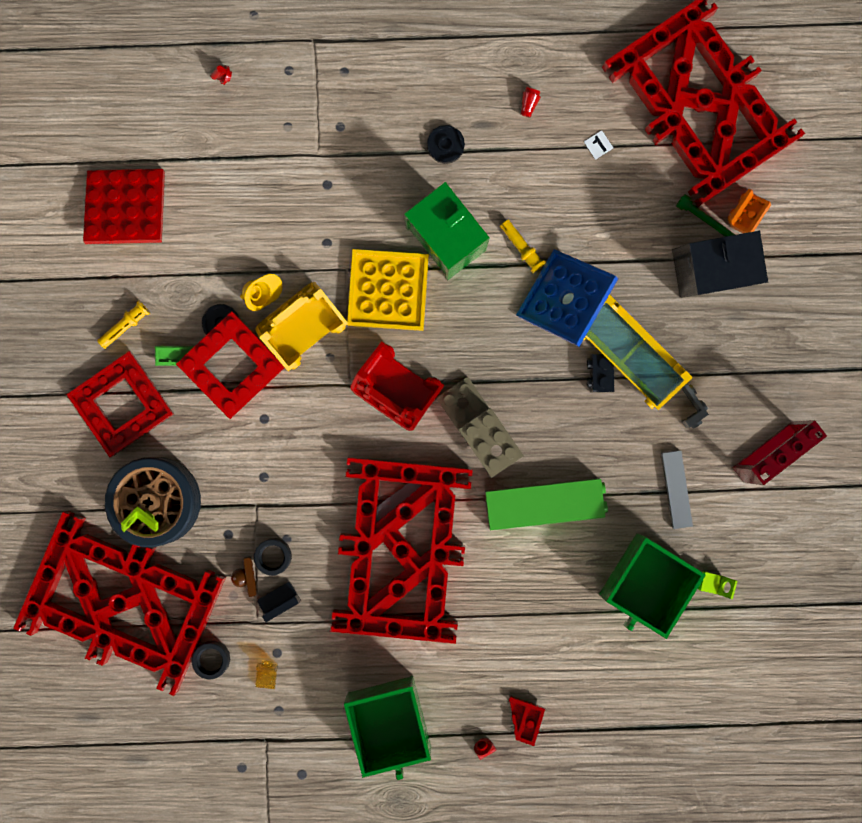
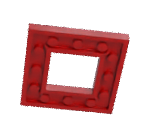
(230, 328)
(114, 439)

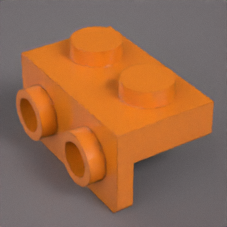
(748, 212)

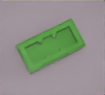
(170, 354)

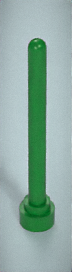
(686, 204)

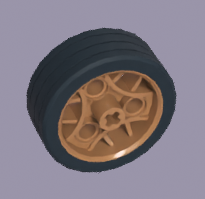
(153, 499)

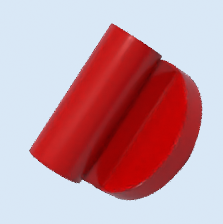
(222, 74)
(484, 748)

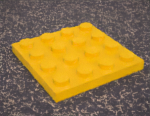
(388, 290)

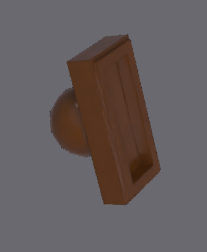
(244, 577)

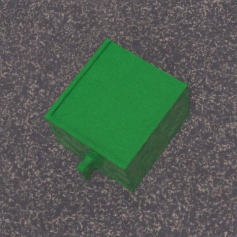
(447, 230)
(651, 586)
(388, 727)

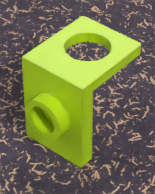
(146, 517)
(715, 584)

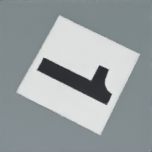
(598, 145)

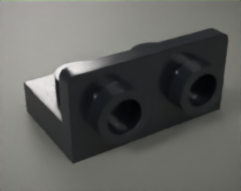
(601, 374)

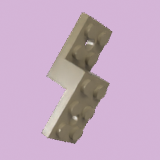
(480, 427)

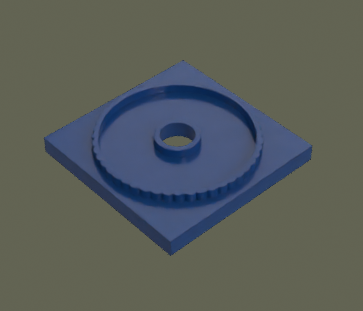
(563, 276)

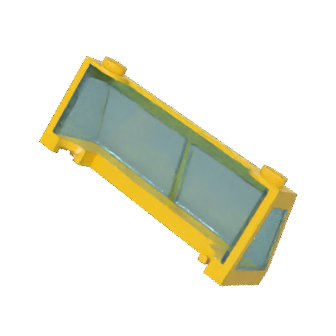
(636, 354)

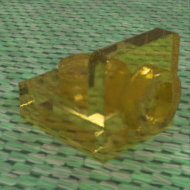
(266, 675)

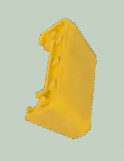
(300, 325)

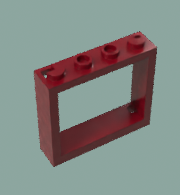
(779, 451)

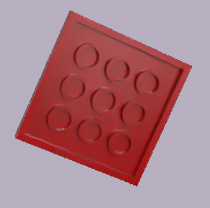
(124, 206)

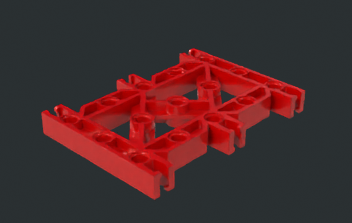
(671, 104)
(416, 568)
(98, 611)

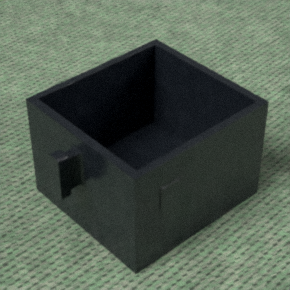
(720, 264)

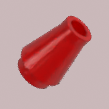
(529, 101)

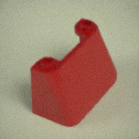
(395, 388)

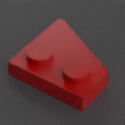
(526, 720)

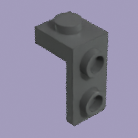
(695, 419)

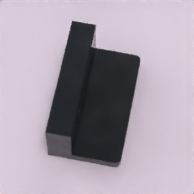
(278, 601)

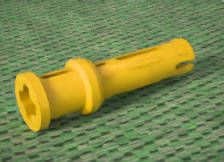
(527, 253)
(130, 319)

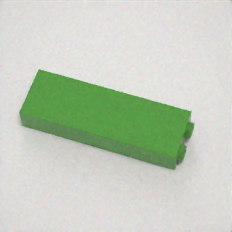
(546, 504)

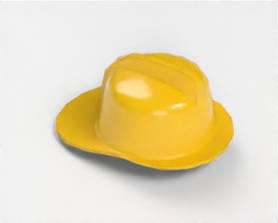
(261, 291)

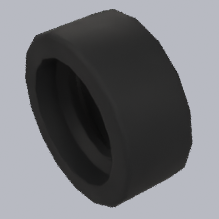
(258, 556)
(200, 671)

